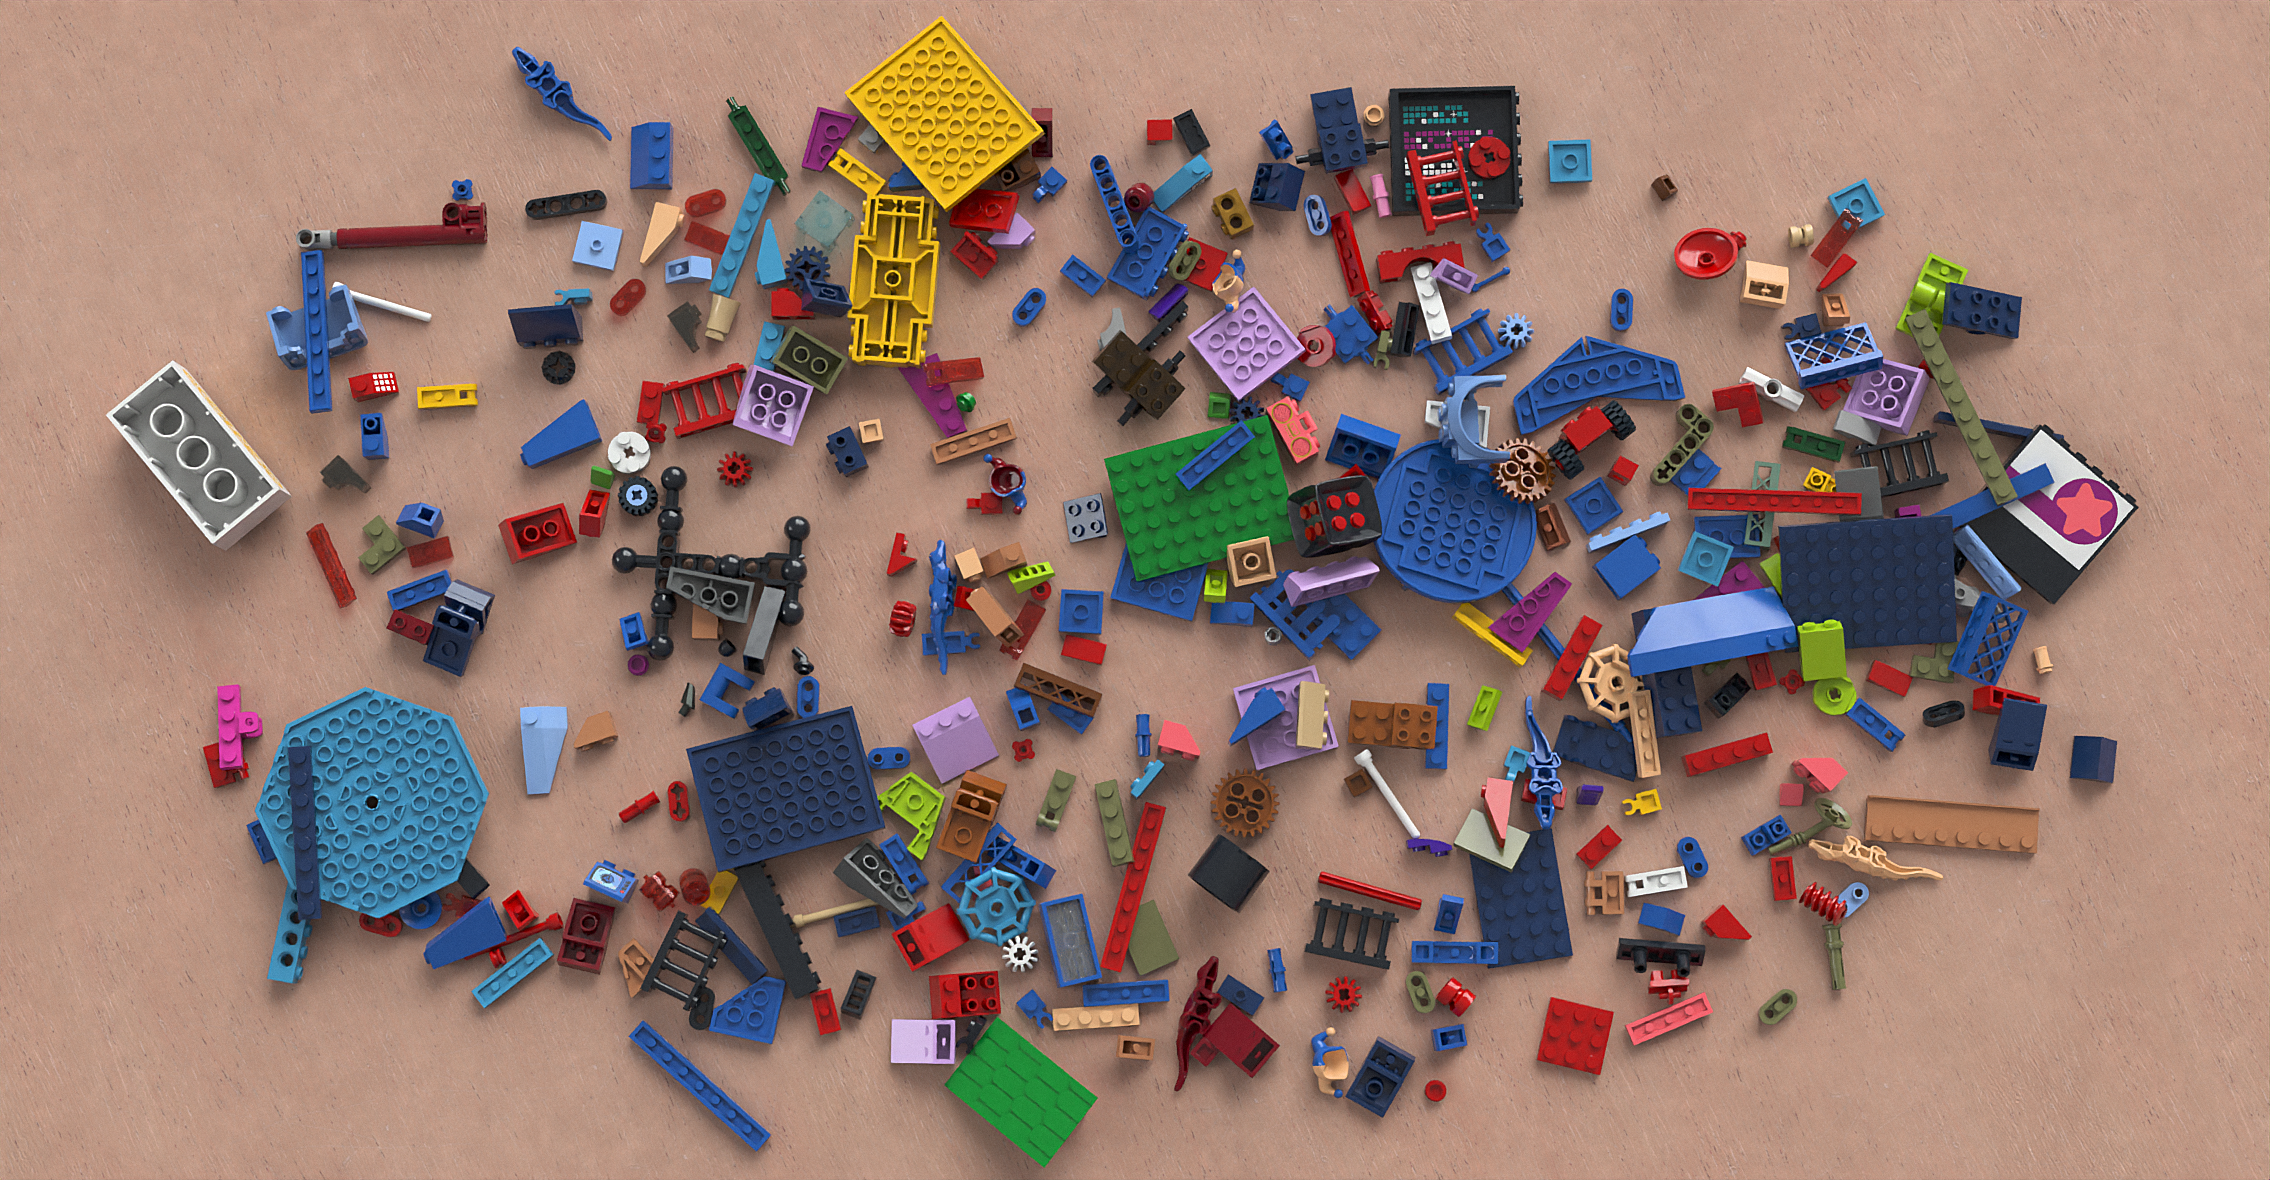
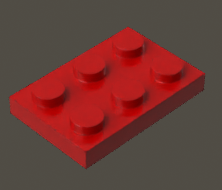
(985, 211)

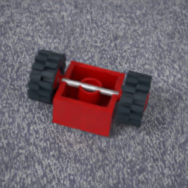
(1585, 431)

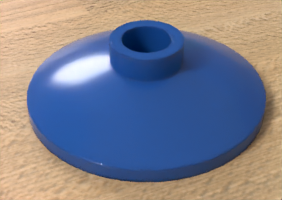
(421, 920)

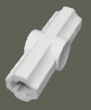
(1784, 395)

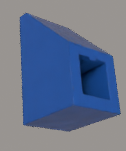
(904, 181)
(374, 437)
(421, 519)
(1023, 708)

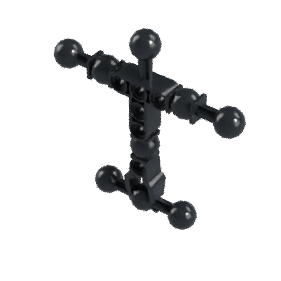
(730, 565)

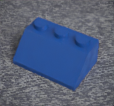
(652, 156)
(1362, 445)

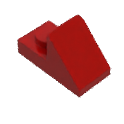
(897, 560)
(519, 910)

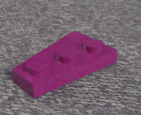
(826, 137)

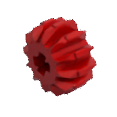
(740, 474)
(902, 618)
(1351, 993)

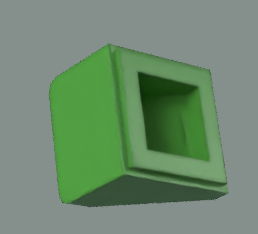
(1219, 405)
(602, 477)

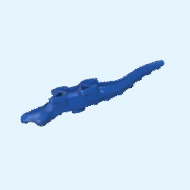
(555, 93)
(941, 600)
(1543, 770)

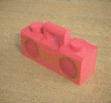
(1288, 426)

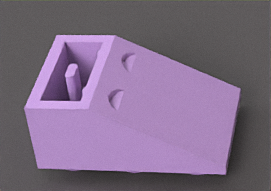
(923, 1041)

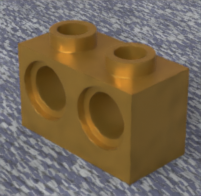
(1237, 212)

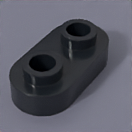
(1943, 713)
(704, 1009)

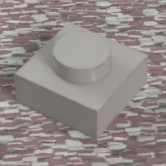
(871, 139)

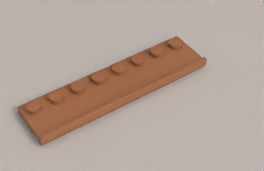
(1951, 824)

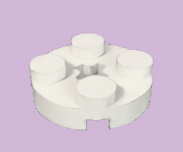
(640, 448)

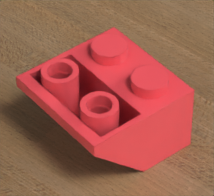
(1177, 739)
(1821, 772)

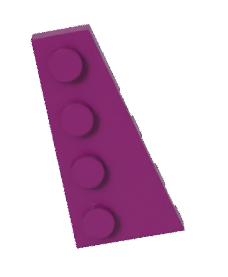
(936, 399)
(1526, 617)

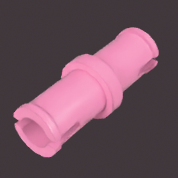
(1380, 195)

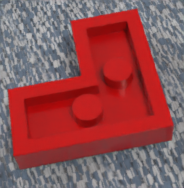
(1742, 397)

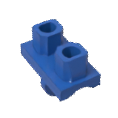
(1276, 140)

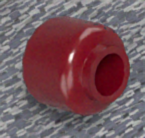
(1138, 197)

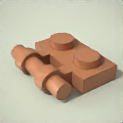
(1611, 892)

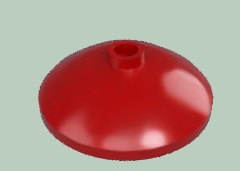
(1705, 246)

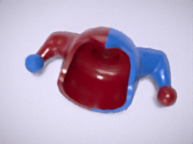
(1007, 481)

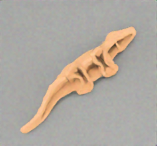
(1867, 860)

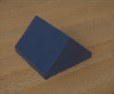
(825, 298)
(2093, 759)

